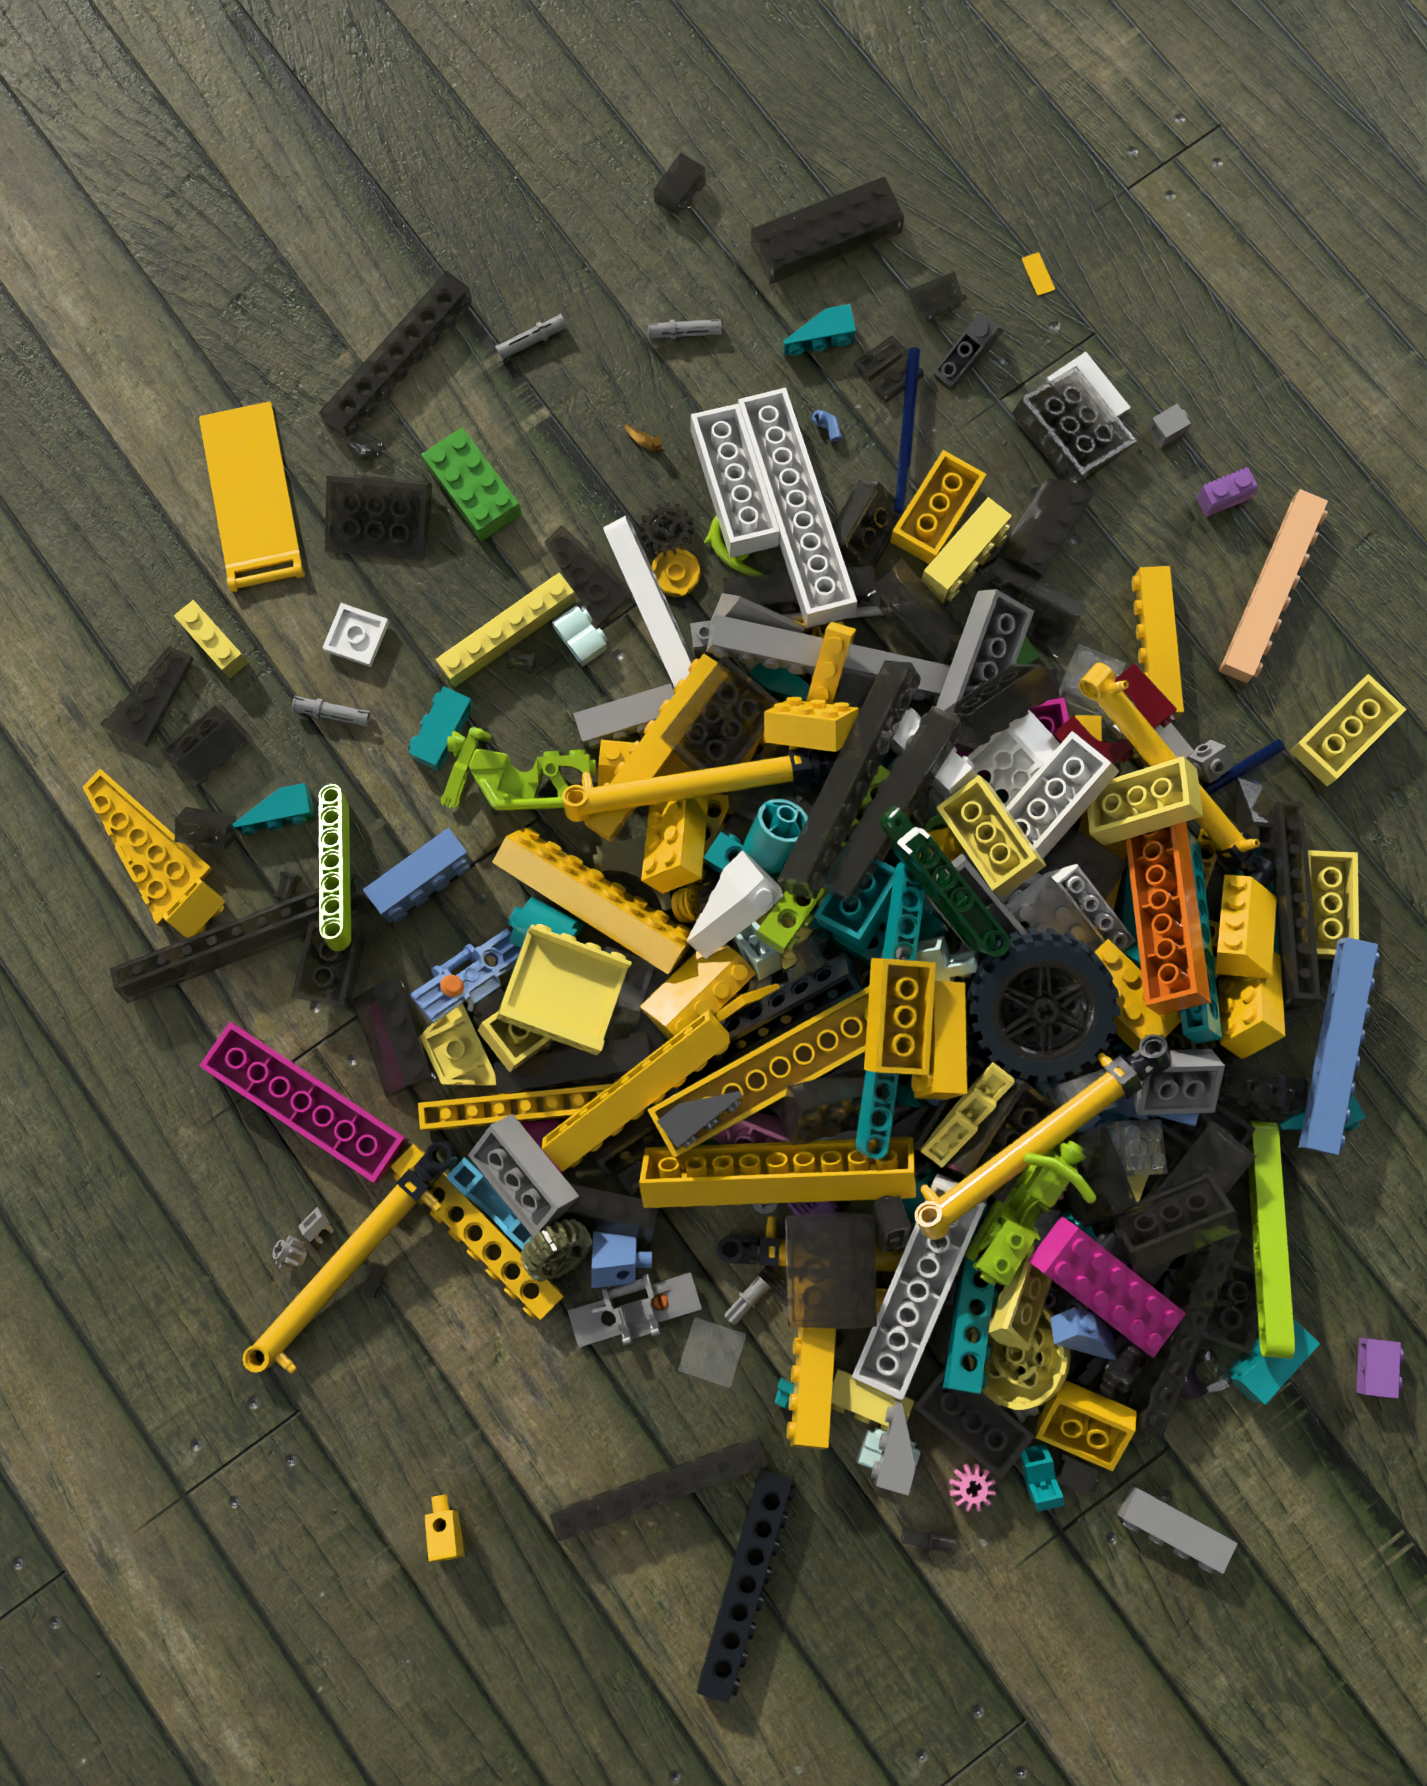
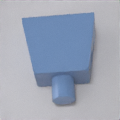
(616, 1259)

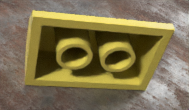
(1020, 1307)

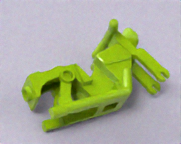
(500, 781)
(1036, 1187)

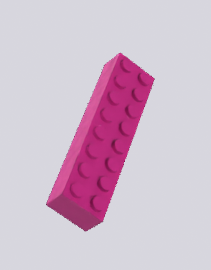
(304, 1102)

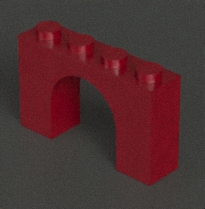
(1145, 697)

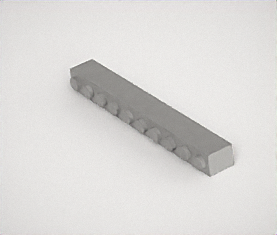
(800, 653)

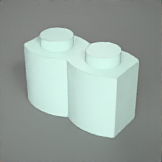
(580, 636)

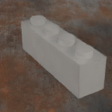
(621, 717)
(1176, 1529)

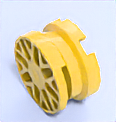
(684, 904)

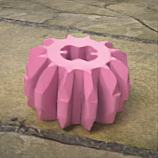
(980, 1492)

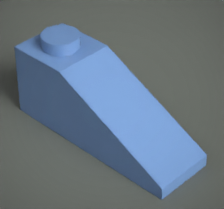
(1084, 1333)

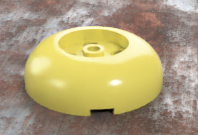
(1041, 1379)

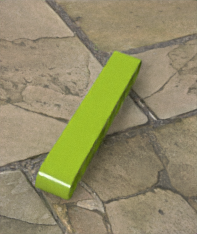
(334, 851)

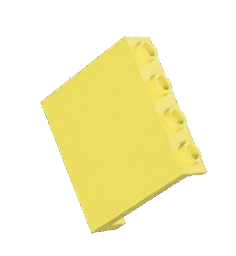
(563, 989)

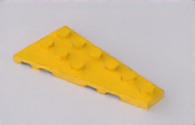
(145, 846)

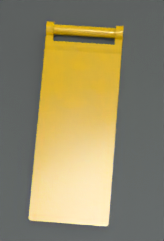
(250, 494)

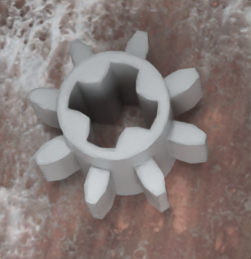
(289, 1253)

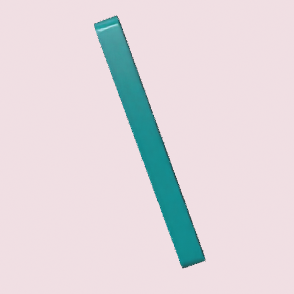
(908, 943)

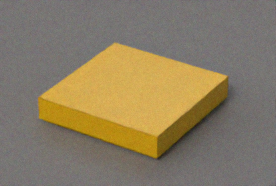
(744, 1001)

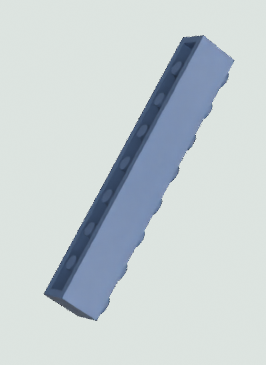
(1339, 1046)

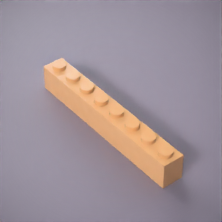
(1273, 586)

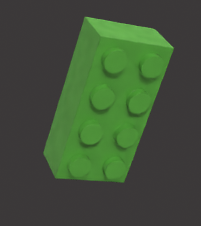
(471, 484)

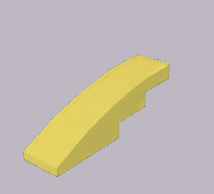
(967, 1114)

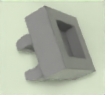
(314, 1224)

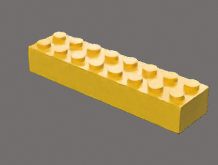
(594, 898)

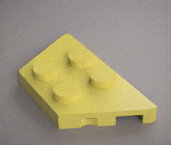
(458, 1051)

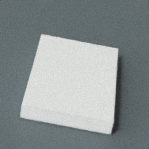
(1099, 382)

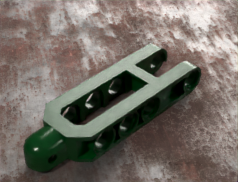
(965, 914)

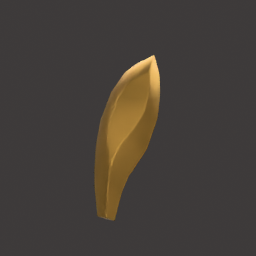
(645, 440)

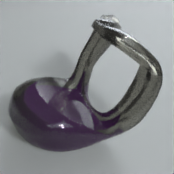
(1193, 1387)

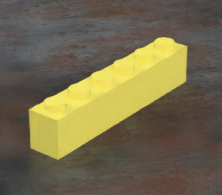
(506, 630)

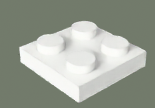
(355, 635)

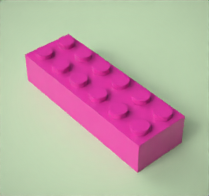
(1107, 1286)

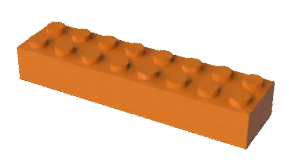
(1167, 920)

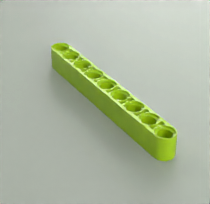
(1270, 1243)

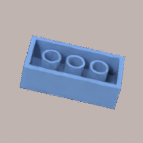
(419, 876)

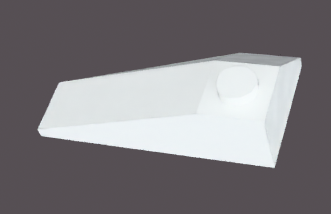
(735, 903)

